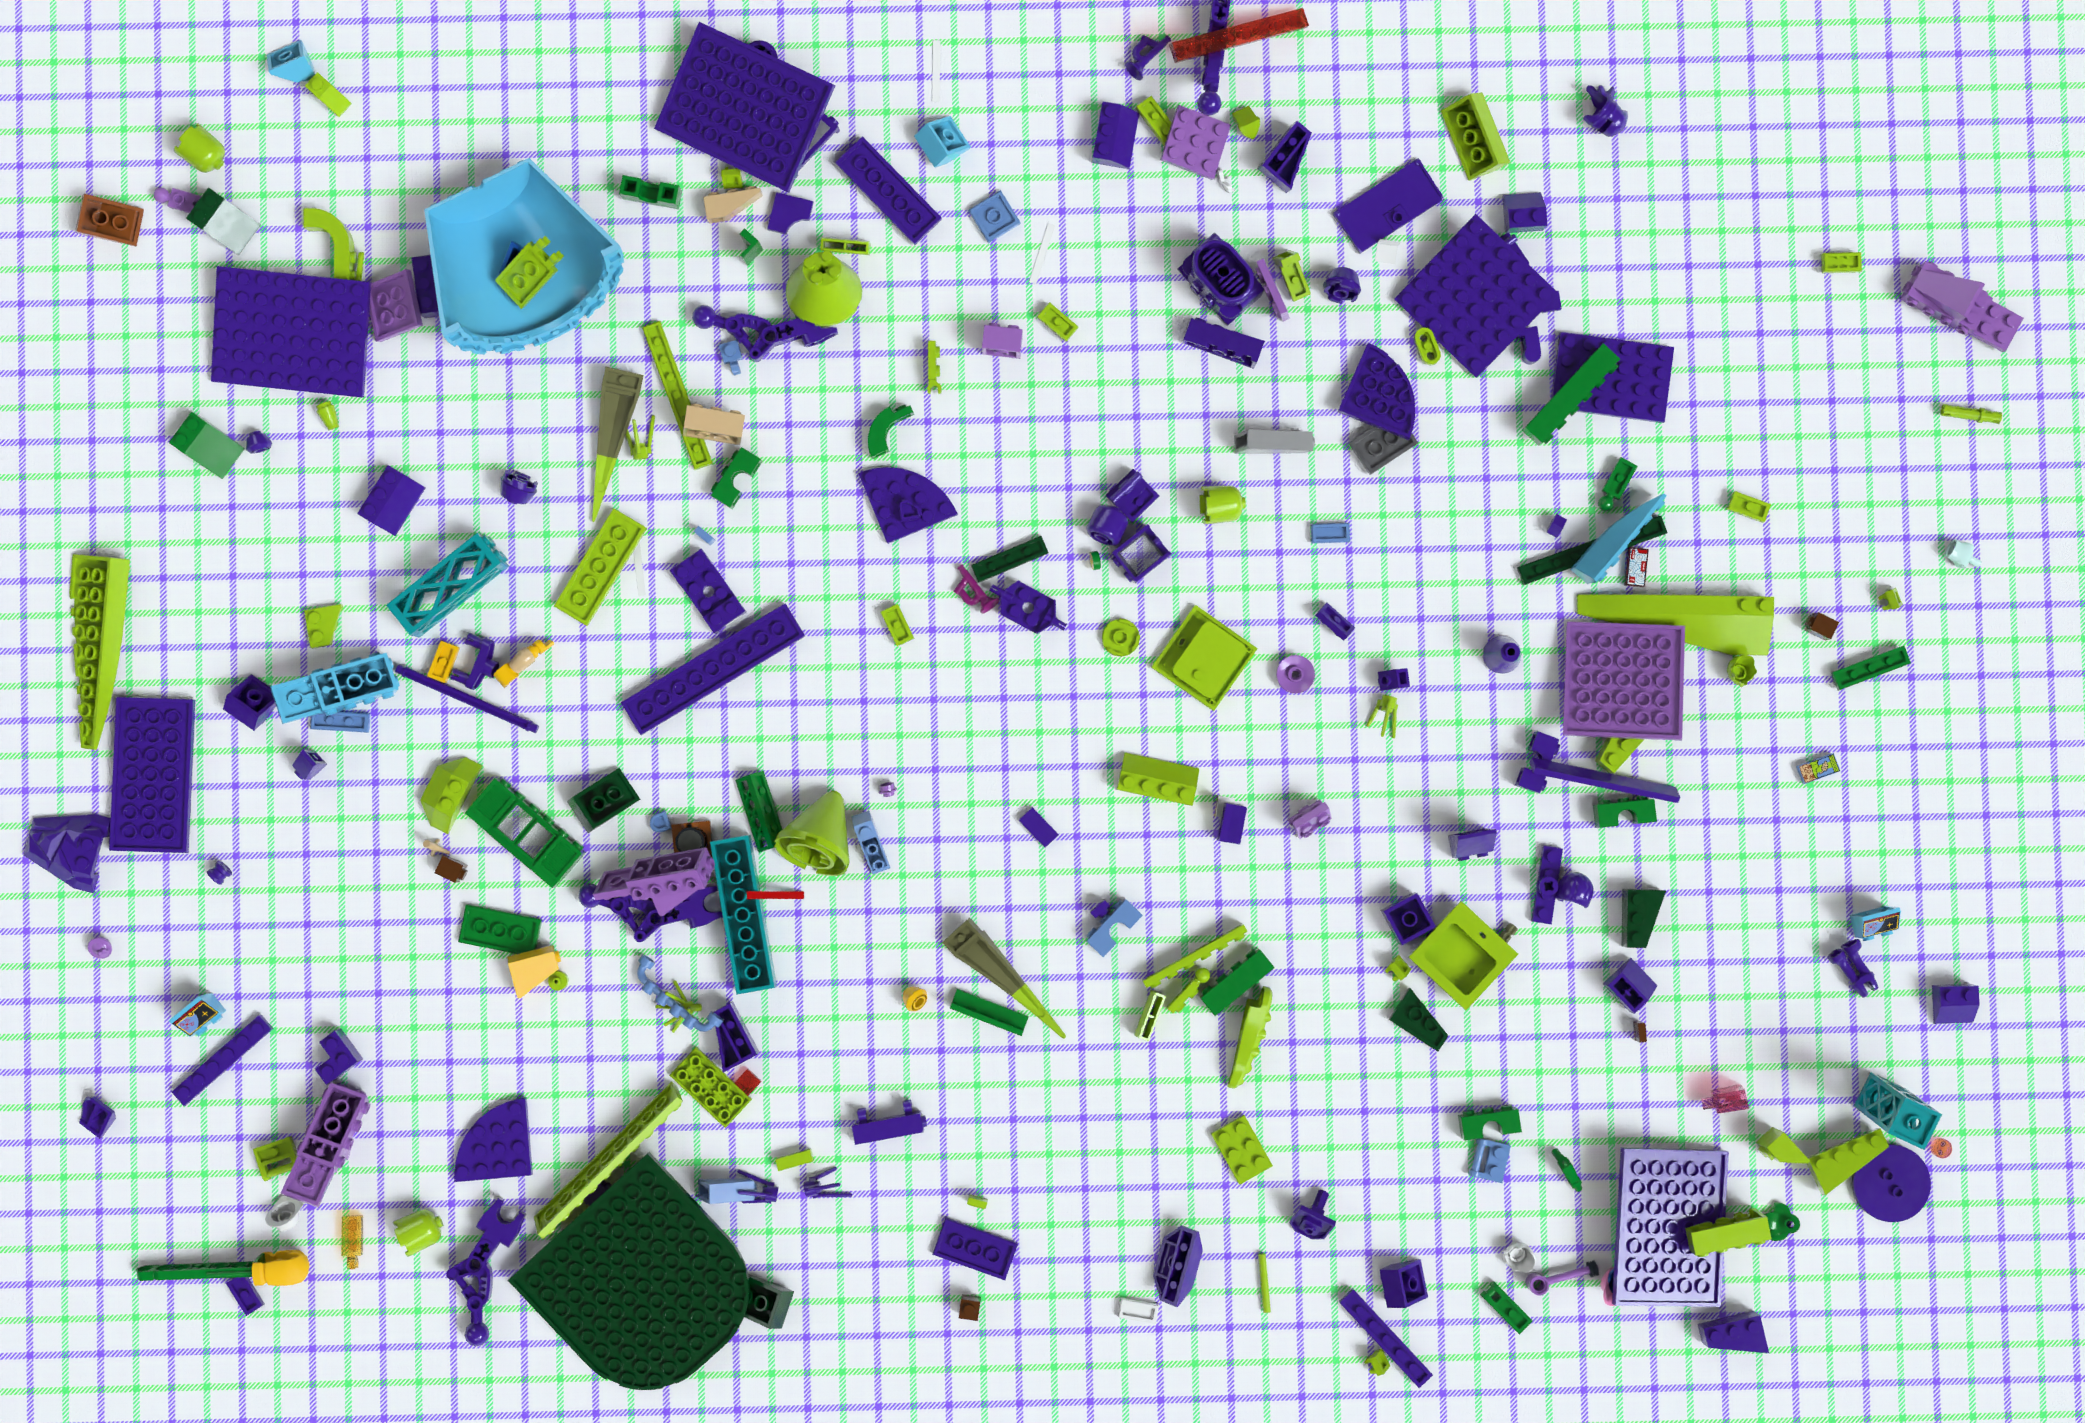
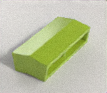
(845, 242)
(1146, 1013)

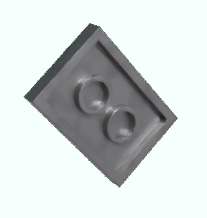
(1378, 448)

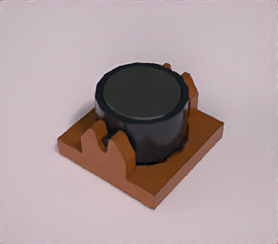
(688, 837)

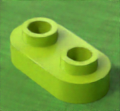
(1427, 346)

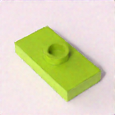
(1841, 262)

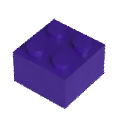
(1408, 918)

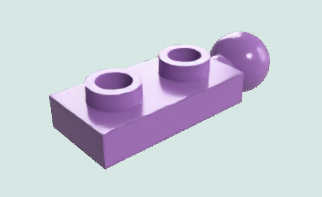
(177, 199)

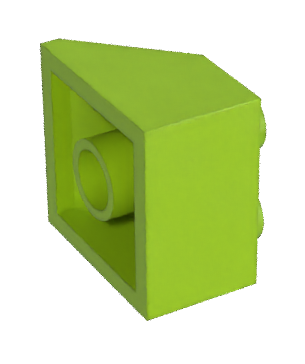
(1780, 1147)

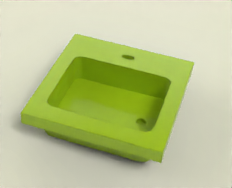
(1206, 660)
(1462, 959)

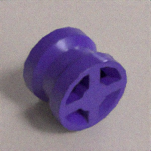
(219, 872)
(1544, 884)

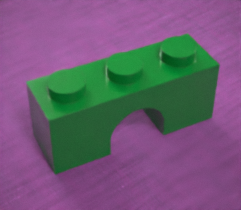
(660, 195)
(742, 462)
(1607, 813)
(1472, 1123)

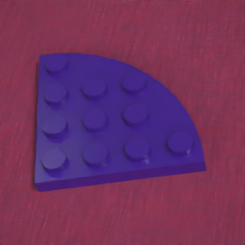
(1380, 394)
(891, 485)
(496, 1145)

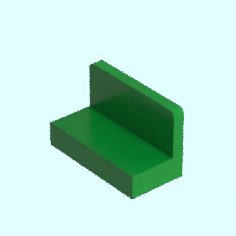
(753, 249)

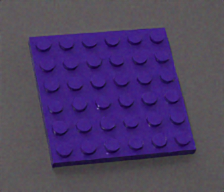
(1476, 295)

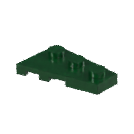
(1418, 1021)

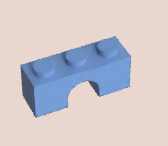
(1100, 937)

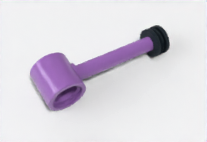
(1591, 1269)

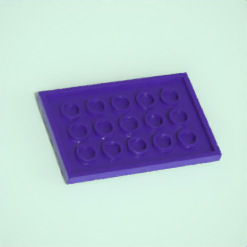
(1633, 390)

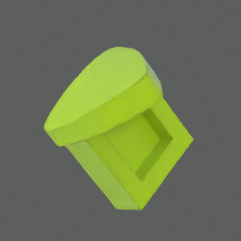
(1247, 122)

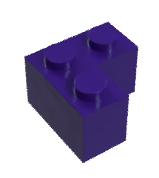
(342, 1056)

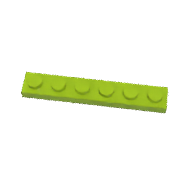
(1188, 960)

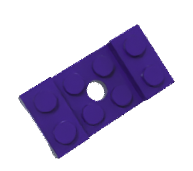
(694, 576)

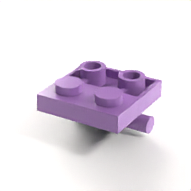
(1310, 818)

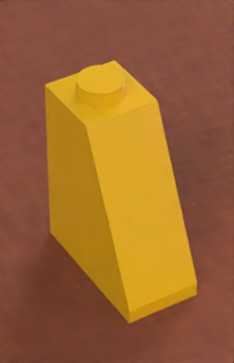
(532, 968)

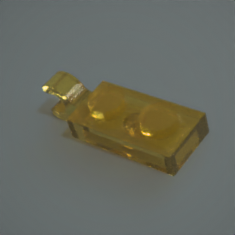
(352, 1239)

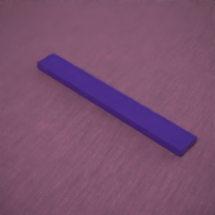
(1604, 780)

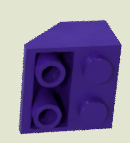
(1631, 986)

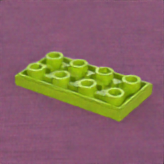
(710, 1087)

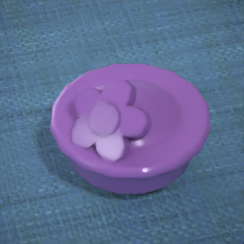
(100, 947)

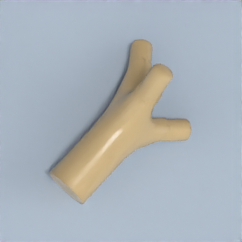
(434, 847)

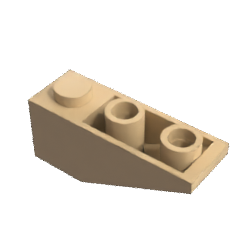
(727, 205)

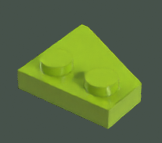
(322, 624)

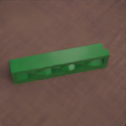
(763, 809)
(989, 1012)

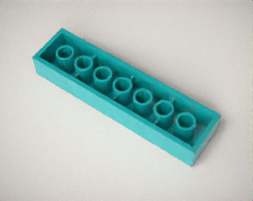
(743, 917)

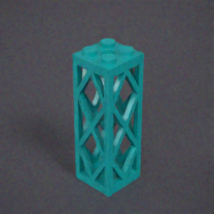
(427, 583)
(1897, 1110)

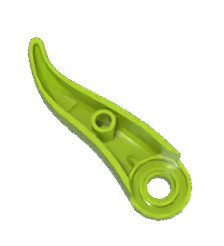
(1251, 1033)

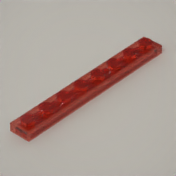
(1238, 35)

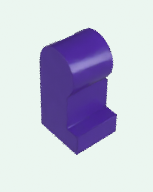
(1530, 344)

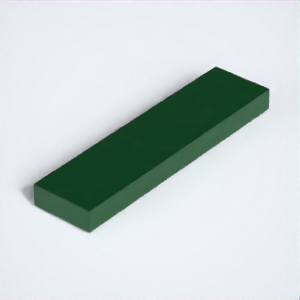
(1009, 559)

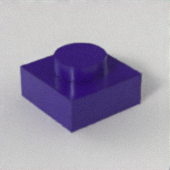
(1100, 910)

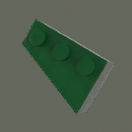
(1639, 915)

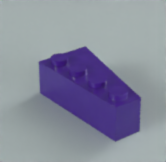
(1223, 342)

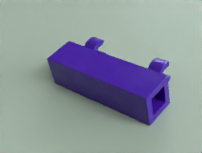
(888, 1127)

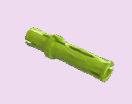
(1979, 415)

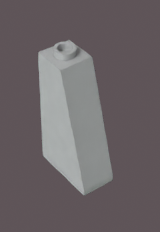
(1273, 442)

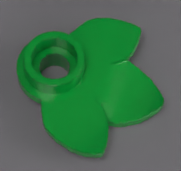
(1778, 1219)

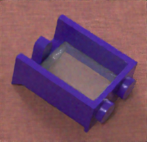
(1140, 554)

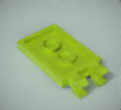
(529, 272)

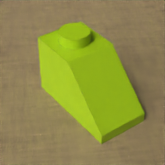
(328, 94)

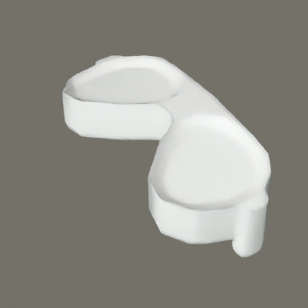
(1228, 188)

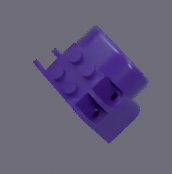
(1225, 295)

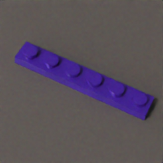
(222, 1060)
(1386, 1338)

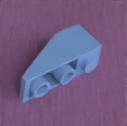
(870, 842)

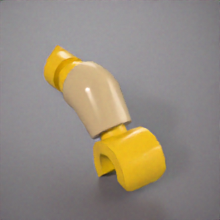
(521, 661)

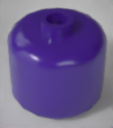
(1107, 525)

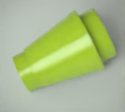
(328, 415)

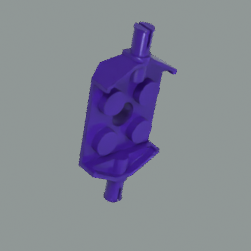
(1012, 607)

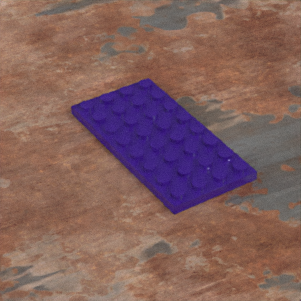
(152, 775)

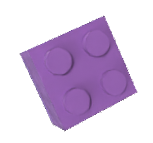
(1002, 341)

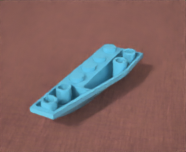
(1613, 541)

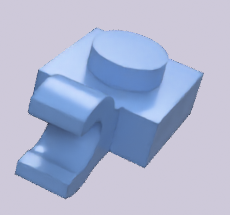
(731, 354)

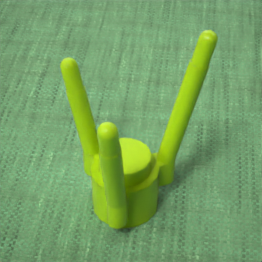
(639, 450)
(1387, 705)

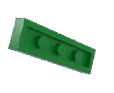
(1870, 667)

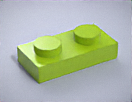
(1057, 322)
(1748, 507)
(897, 625)

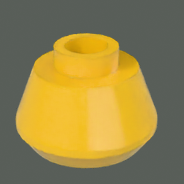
(914, 998)

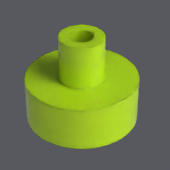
(562, 980)

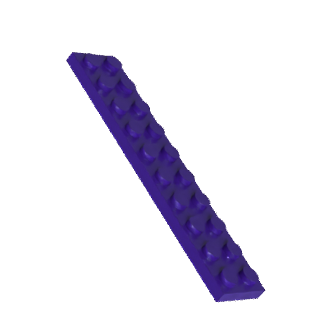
(713, 669)

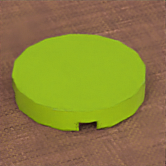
(1120, 637)

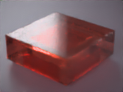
(748, 1082)

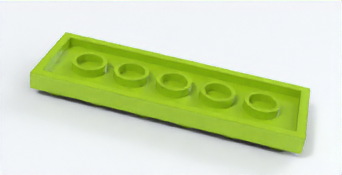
(600, 567)

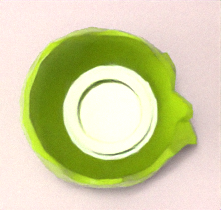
(1741, 669)

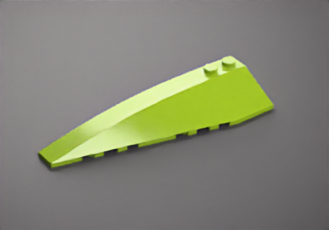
(99, 598)
(1713, 622)

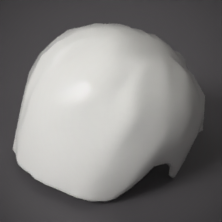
(1520, 1257)

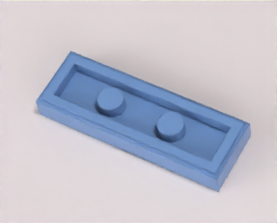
(342, 722)

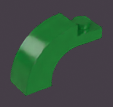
(880, 427)

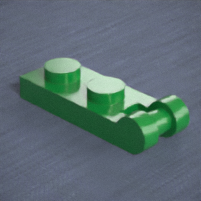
(1507, 1308)

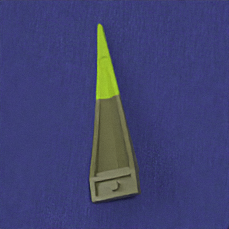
(618, 400)
(980, 953)

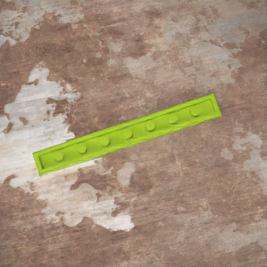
(675, 390)

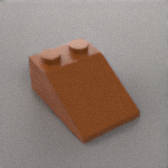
(109, 220)

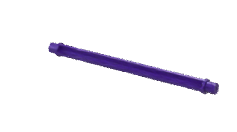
(466, 698)

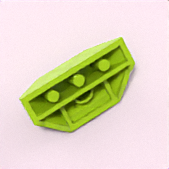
(448, 792)

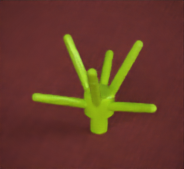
(688, 1005)

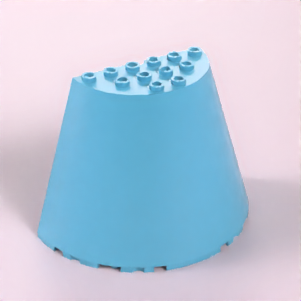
(469, 244)

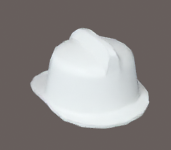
(284, 1213)

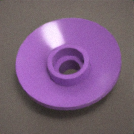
(1305, 671)

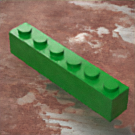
(1571, 394)

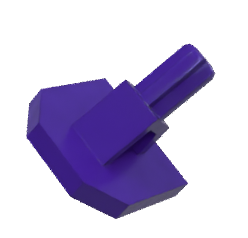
(1311, 1220)

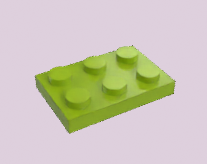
(1241, 1149)

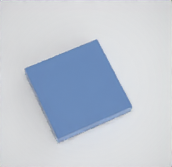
(994, 216)

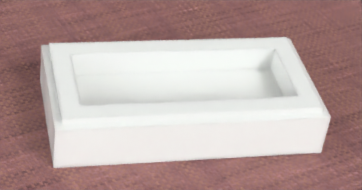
(1138, 1310)

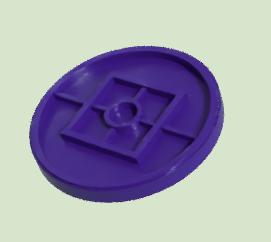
(1892, 1185)

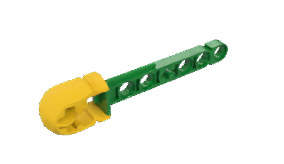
(275, 1269)

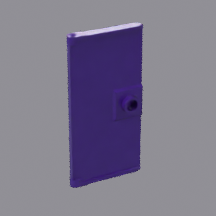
(1388, 206)

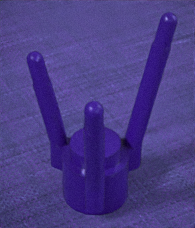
(814, 1188)
(768, 1194)

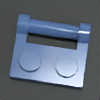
(1495, 1162)

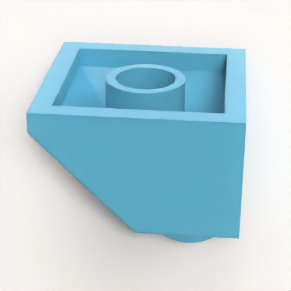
(291, 63)

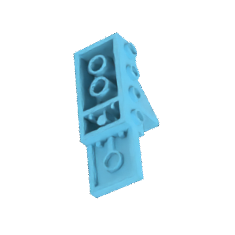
(336, 688)

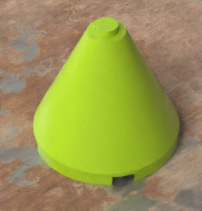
(818, 837)

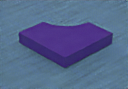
(788, 211)

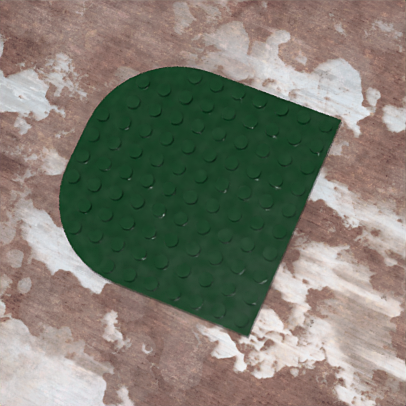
(640, 1282)

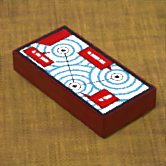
(1636, 567)

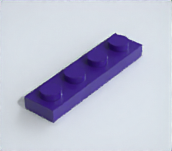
(1549, 866)

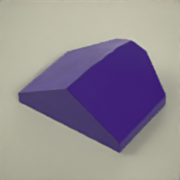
(96, 1116)

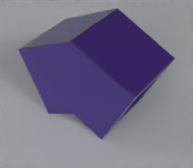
(1556, 525)

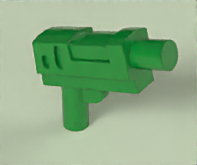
(1568, 1170)

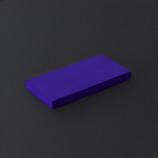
(975, 1248)

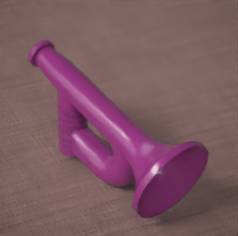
(987, 602)

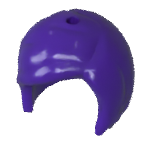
(1575, 888)

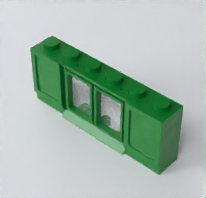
(525, 832)

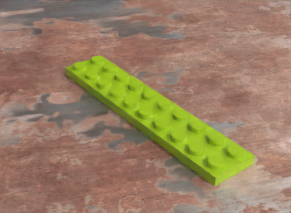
(607, 1160)

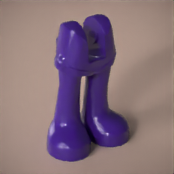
(1865, 975)

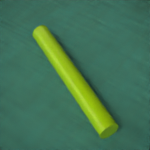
(1264, 1283)

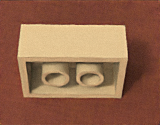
(713, 424)

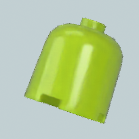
(201, 149)
(1221, 504)
(418, 1231)

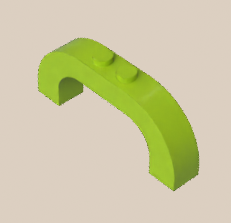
(344, 249)

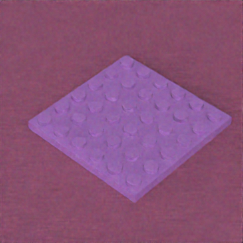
(1624, 681)

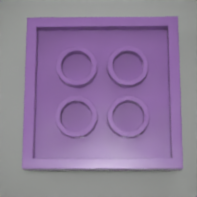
(1195, 142)
(1271, 290)
(394, 306)

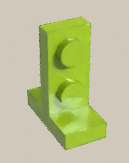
(1292, 274)

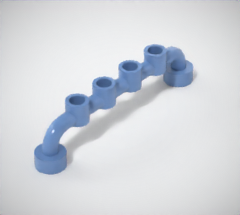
(676, 1008)

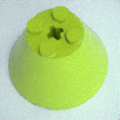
(823, 290)

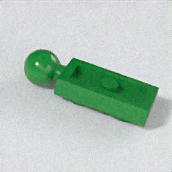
(1616, 483)

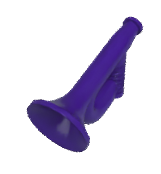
(1136, 68)

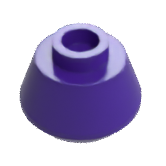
(258, 442)

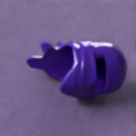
(1609, 116)

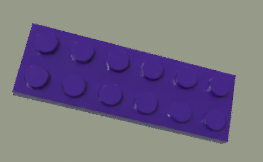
(888, 190)

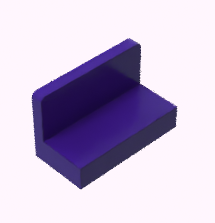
(1232, 823)

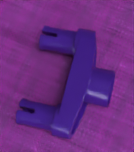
(483, 665)

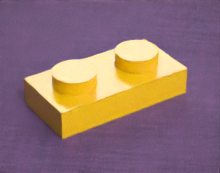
(443, 661)

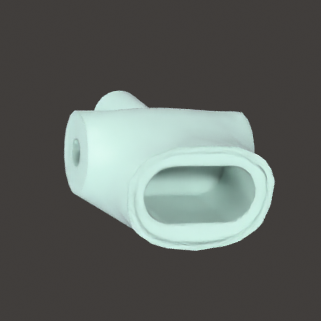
(1961, 554)

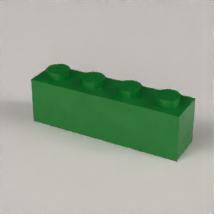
(1236, 982)

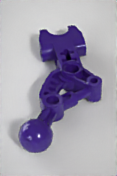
(1209, 101)
(811, 335)
(691, 909)
(495, 1231)

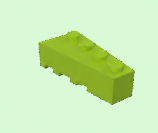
(1616, 752)
(1843, 1160)

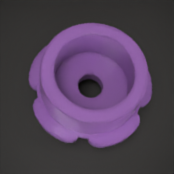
(887, 789)

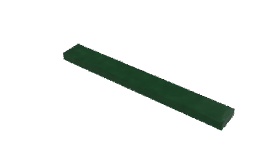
(1566, 559)

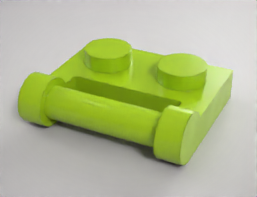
(274, 1152)

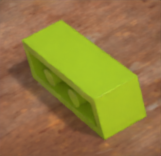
(794, 1159)

